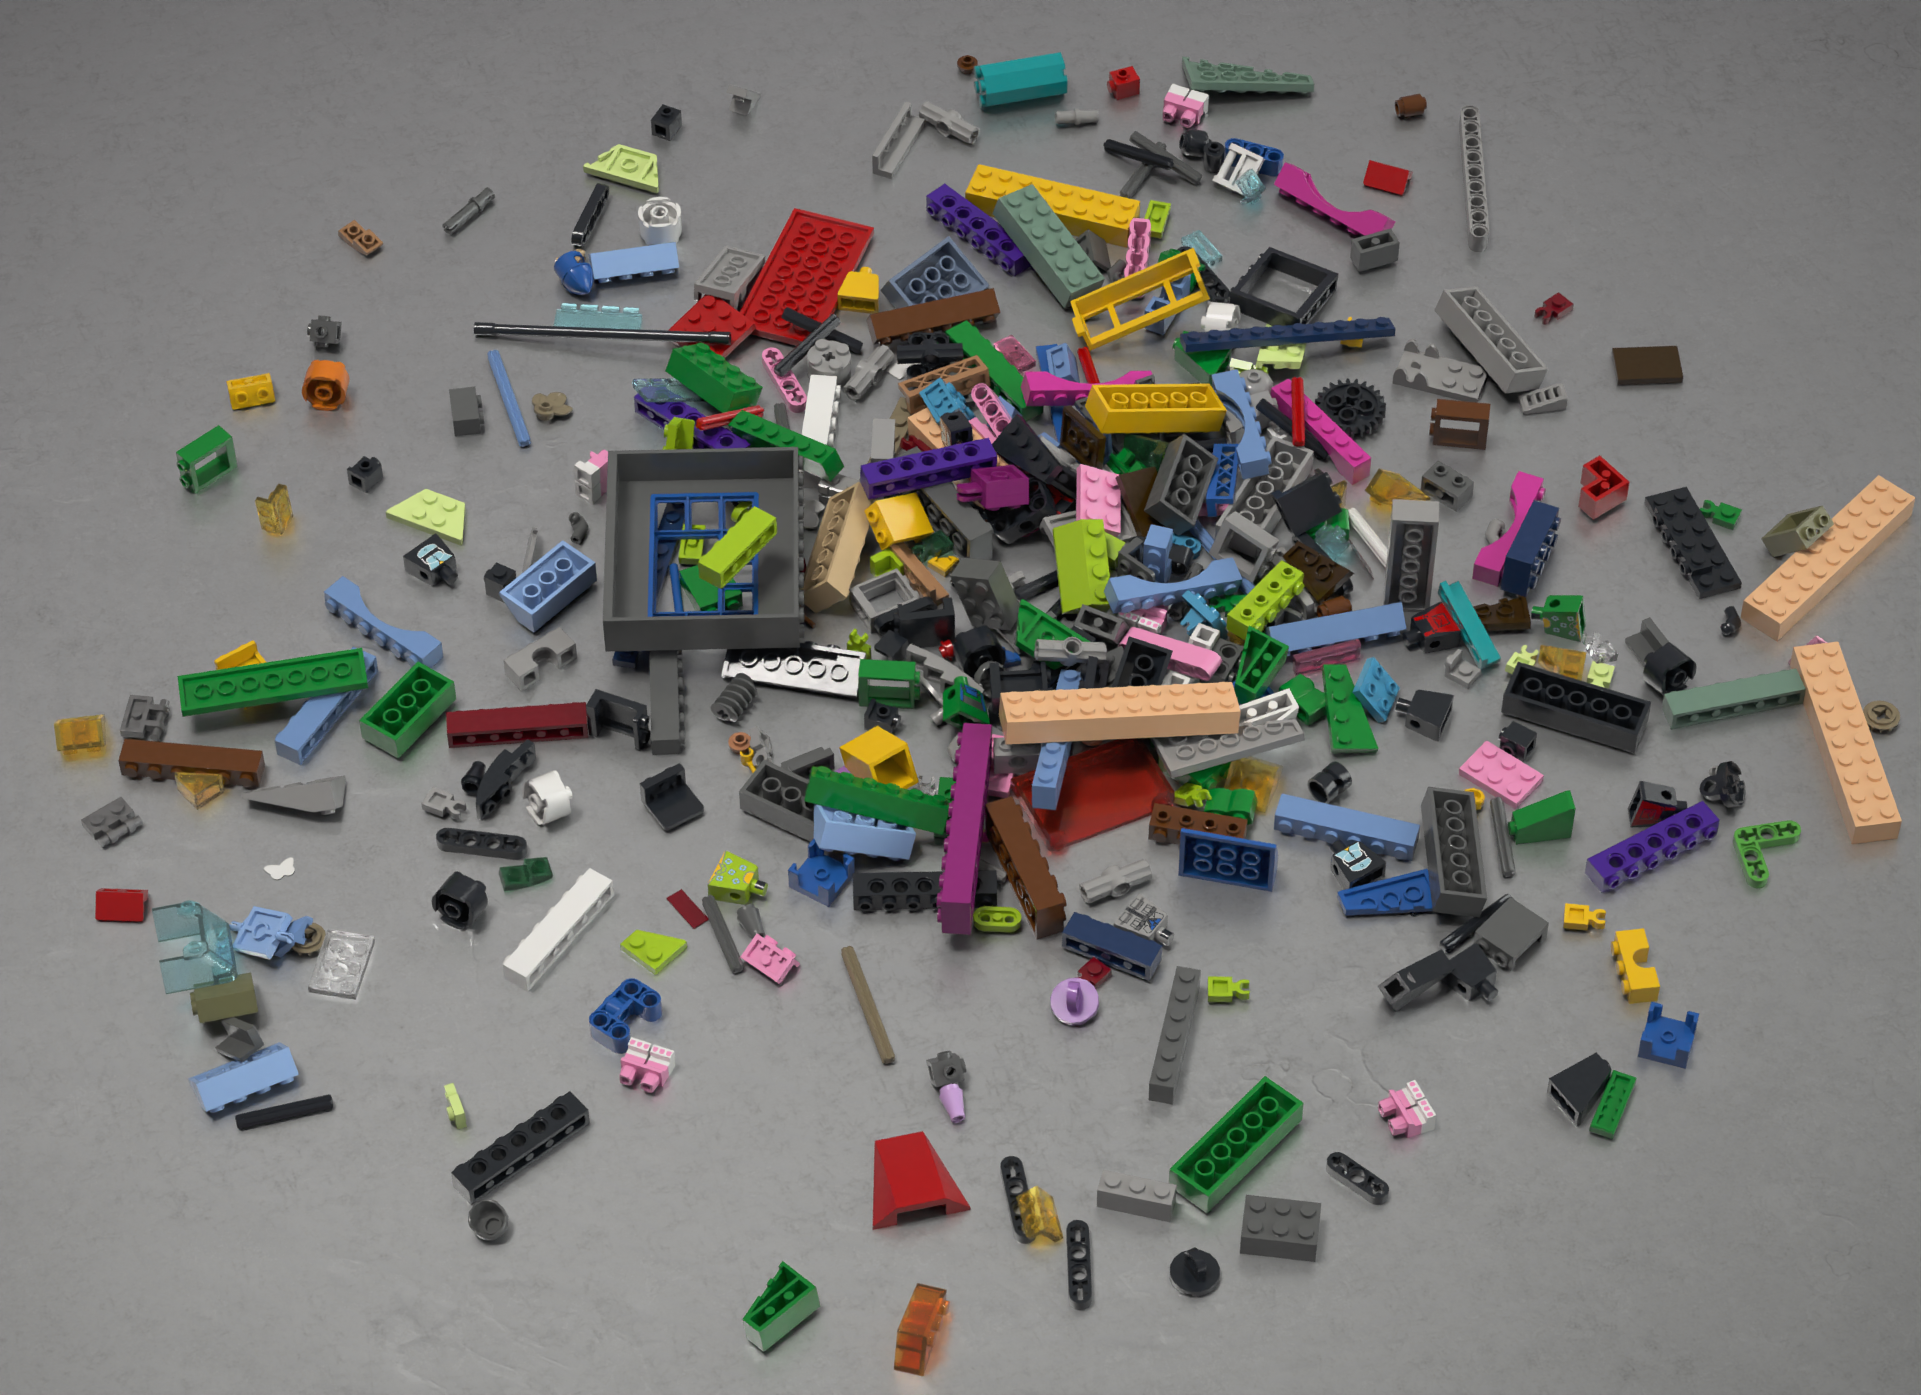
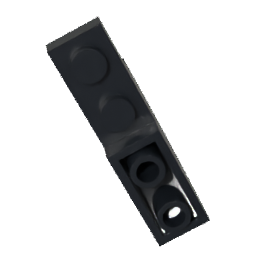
(497, 779)

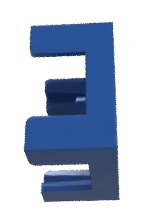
(821, 875)
(1666, 1038)

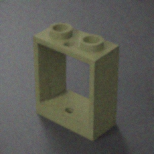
(1797, 531)

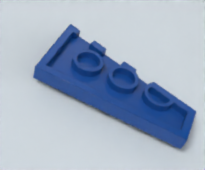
(1391, 895)

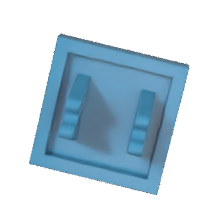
(1203, 614)
(1376, 690)

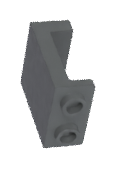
(1510, 933)

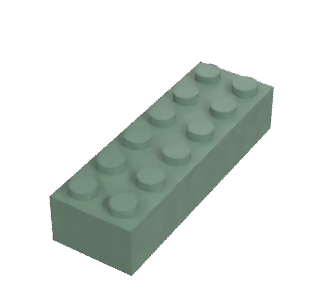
(1047, 245)

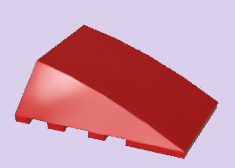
(910, 1179)

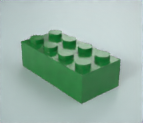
(713, 378)
(407, 709)

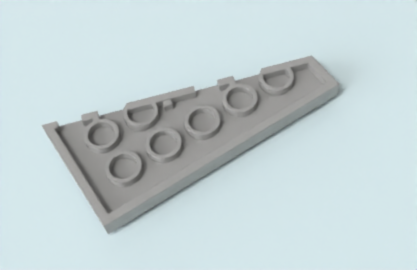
(1197, 752)

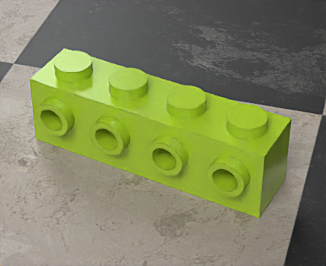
(737, 547)
(1265, 599)

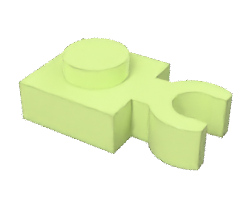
(1523, 657)
(1600, 674)
(455, 1110)

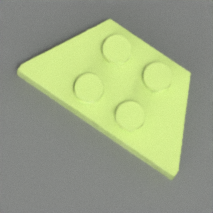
(627, 167)
(1281, 356)
(432, 514)

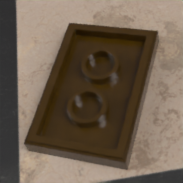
(1647, 365)
(1082, 439)
(1136, 491)

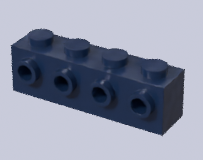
(1112, 946)

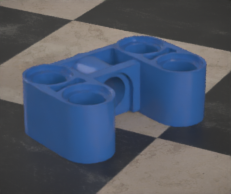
(628, 999)

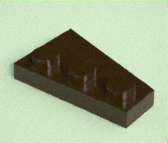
(1321, 574)
(1505, 614)

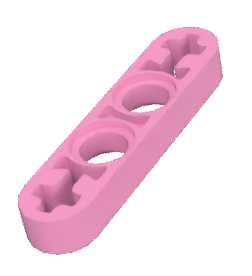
(788, 379)

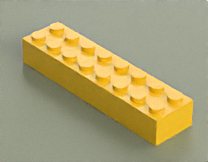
(1075, 206)

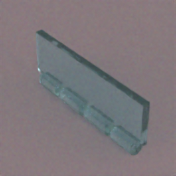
(590, 317)
(664, 390)

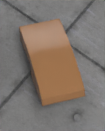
(359, 239)

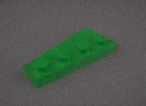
(1345, 715)

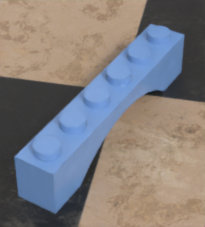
(1251, 452)
(1132, 593)
(412, 646)

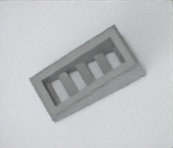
(1555, 393)

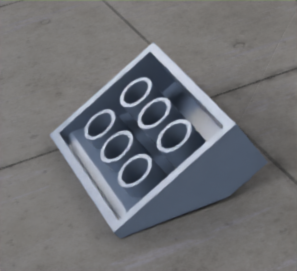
(934, 276)

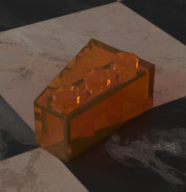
(919, 1328)

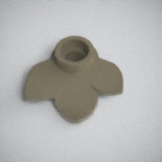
(550, 405)

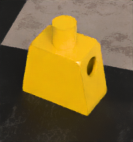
(860, 292)

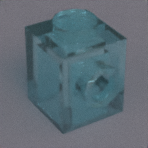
(1332, 540)

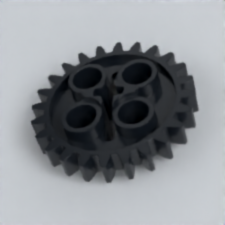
(1352, 406)

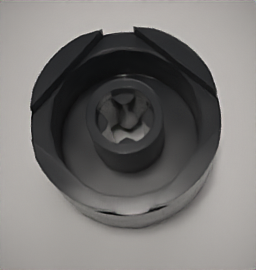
(976, 648)
(1668, 669)
(460, 900)

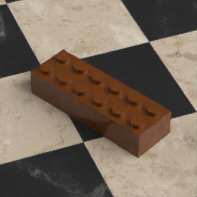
(1025, 867)

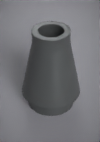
(750, 920)

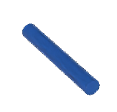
(676, 587)

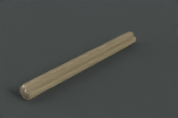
(868, 1005)

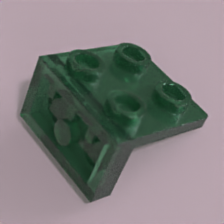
(1147, 450)

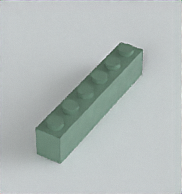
(1733, 698)

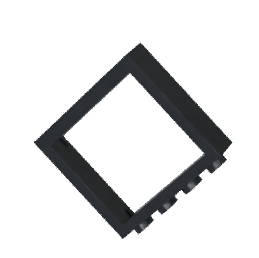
(1293, 266)

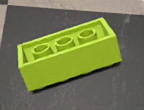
(1081, 565)

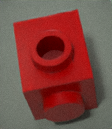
(1124, 83)

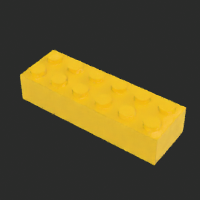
(1155, 408)

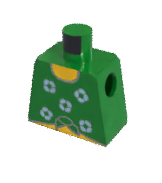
(1562, 616)

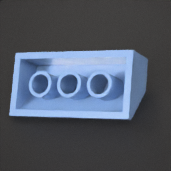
(634, 261)
(549, 585)
(861, 834)
(238, 1079)

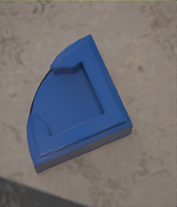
(1012, 659)

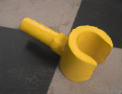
(746, 760)

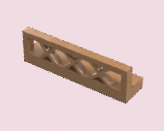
(963, 381)
(918, 575)

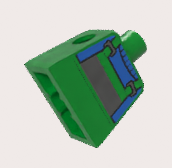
(963, 704)

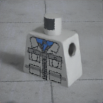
(1145, 921)

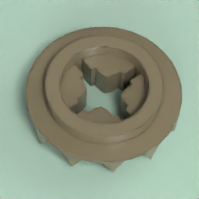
(1878, 708)
(317, 937)

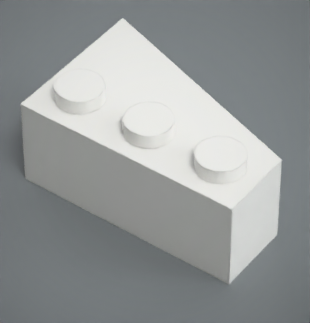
(1269, 708)

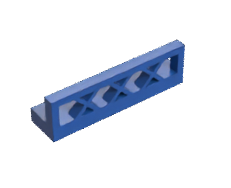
(1216, 486)

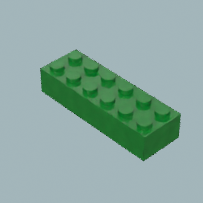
(1236, 1144)

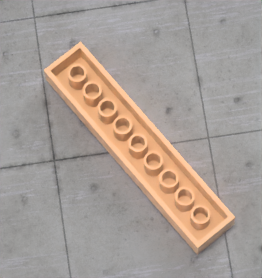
(1817, 570)
(1119, 713)
(1846, 744)

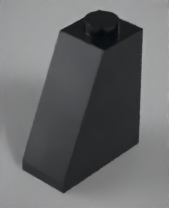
(1580, 1087)

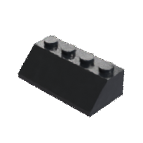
(1142, 664)

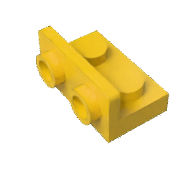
(250, 391)

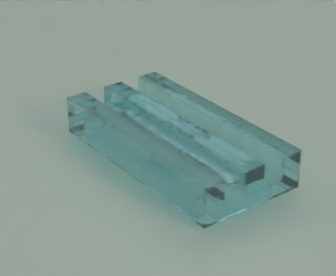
(1190, 241)

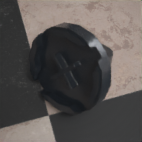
(1728, 785)
(1194, 1272)

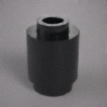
(1213, 156)

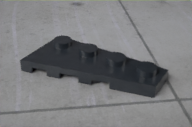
(1026, 450)

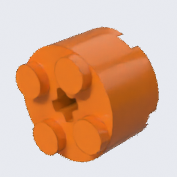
(325, 384)

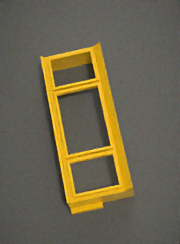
(1132, 287)

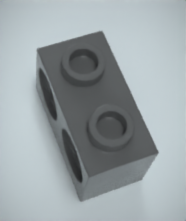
(1231, 657)

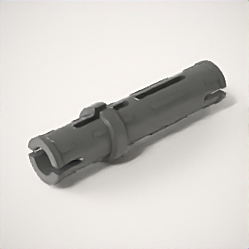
(474, 206)
(1177, 609)

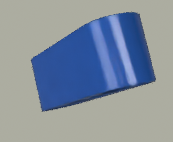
(1273, 157)

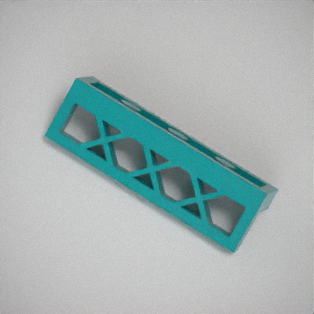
(1468, 622)

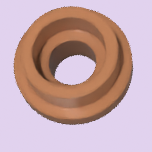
(739, 742)

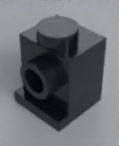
(365, 473)
(882, 716)

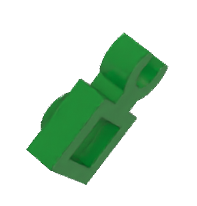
(1722, 515)
(1227, 604)

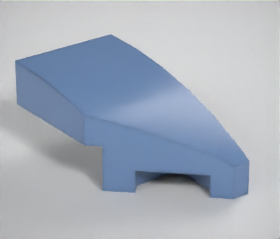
(297, 928)

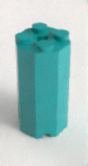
(1020, 79)

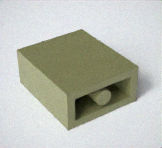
(225, 999)

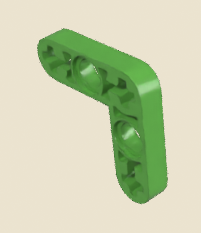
(1754, 847)

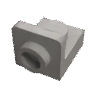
(1461, 670)

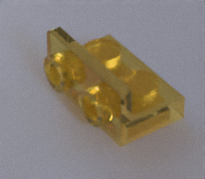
(275, 511)
(1039, 1214)

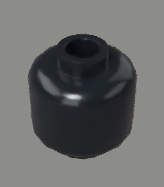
(1193, 142)

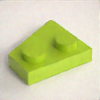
(652, 949)

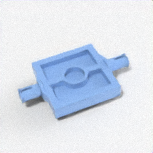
(262, 932)

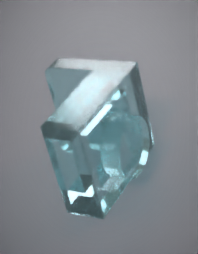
(1250, 186)

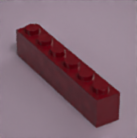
(517, 725)

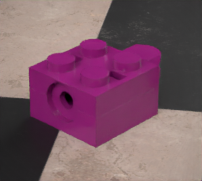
(996, 487)

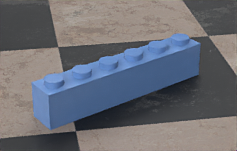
(1340, 627)
(317, 718)
(1336, 823)

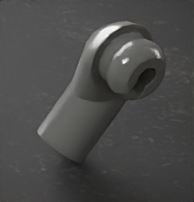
(1114, 272)
(580, 527)

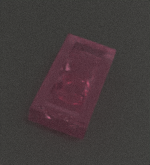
(1015, 353)

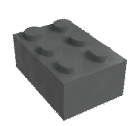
(985, 593)
(1280, 1228)

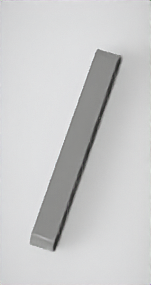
(1473, 178)

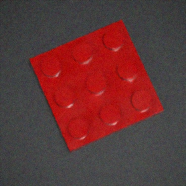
(715, 314)

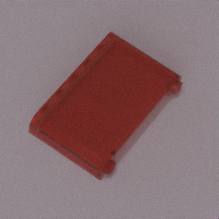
(1098, 793)

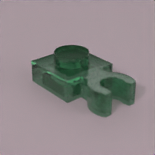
(935, 545)

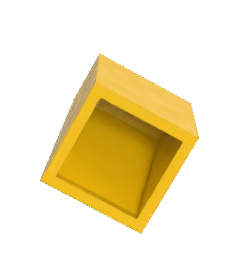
(880, 757)

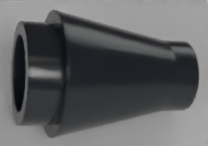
(473, 778)

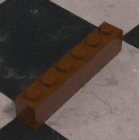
(933, 316)
(163, 759)

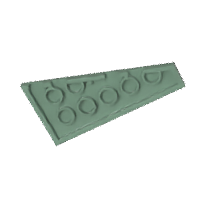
(1242, 78)

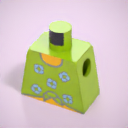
(735, 880)

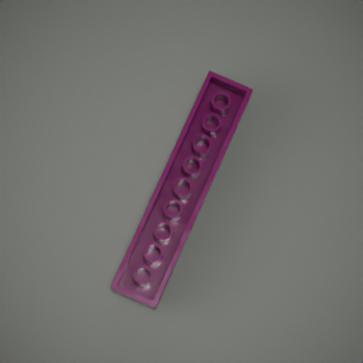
(965, 829)

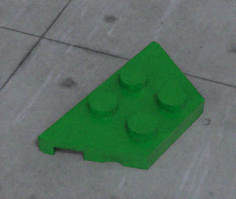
(1035, 625)

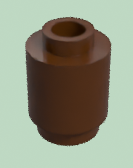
(1410, 105)
(1334, 606)

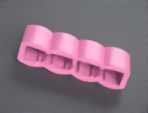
(1138, 246)

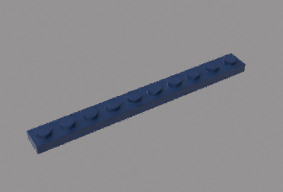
(1289, 334)
(672, 519)

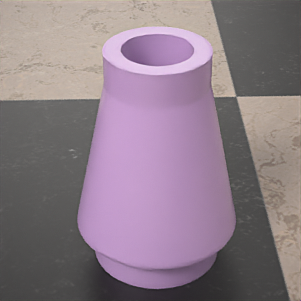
(952, 1100)

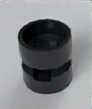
(1330, 782)

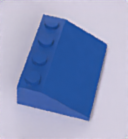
(1227, 860)

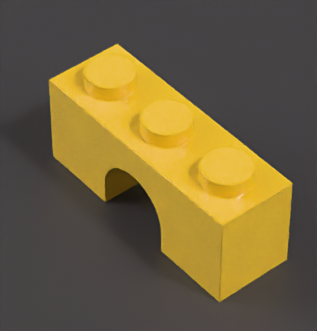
(1637, 982)

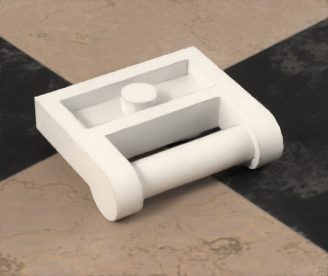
(1247, 161)

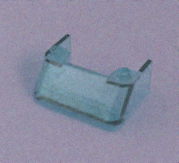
(204, 961)

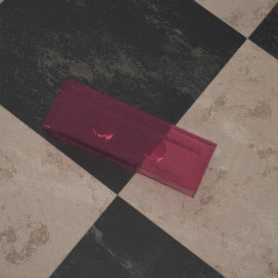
(1333, 654)

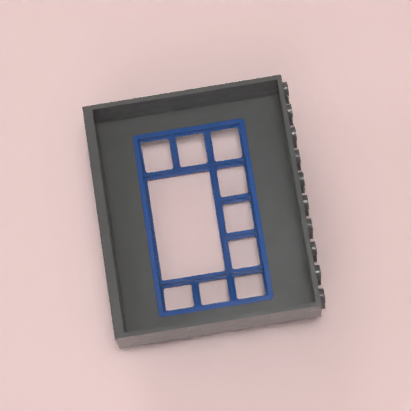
(649, 477)

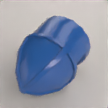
(573, 275)

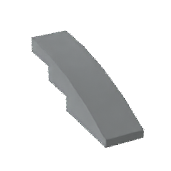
(937, 669)

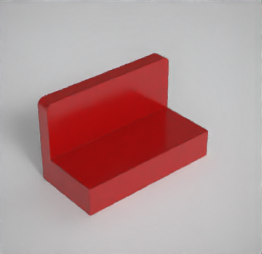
(1386, 177)
(120, 904)

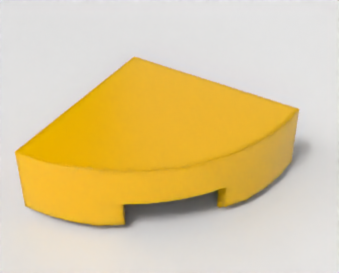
(943, 565)

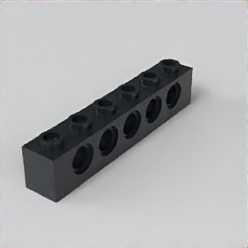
(913, 890)
(533, 1145)

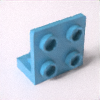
(944, 398)

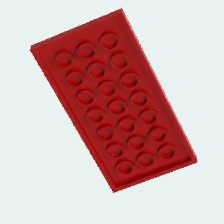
(805, 273)

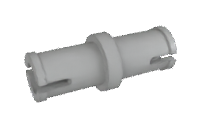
(1076, 116)

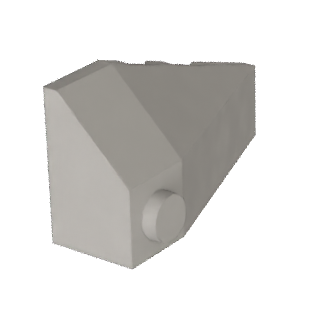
(314, 796)

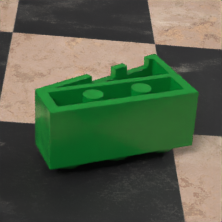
(1259, 665)
(780, 1308)

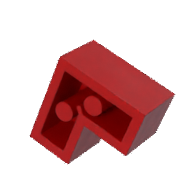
(1602, 487)

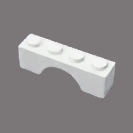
(1203, 637)

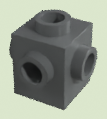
(331, 333)
(938, 1069)

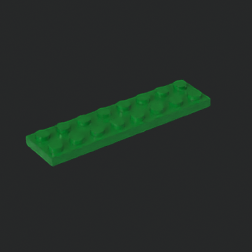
(272, 682)

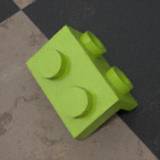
(679, 434)

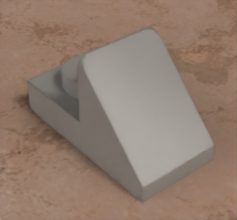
(742, 100)

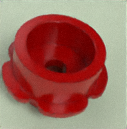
(946, 650)

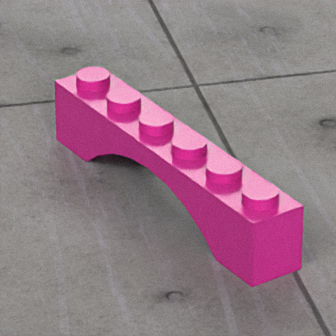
(1300, 184)
(1049, 390)
(1346, 454)
(1491, 558)

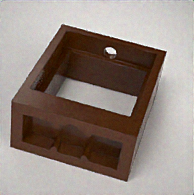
(1460, 411)

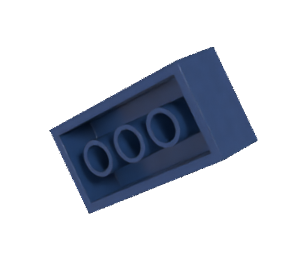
(1530, 549)

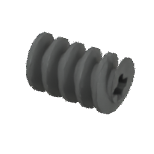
(734, 698)

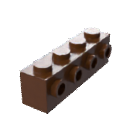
(1168, 820)

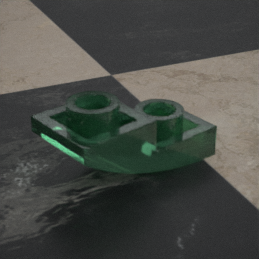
(526, 875)

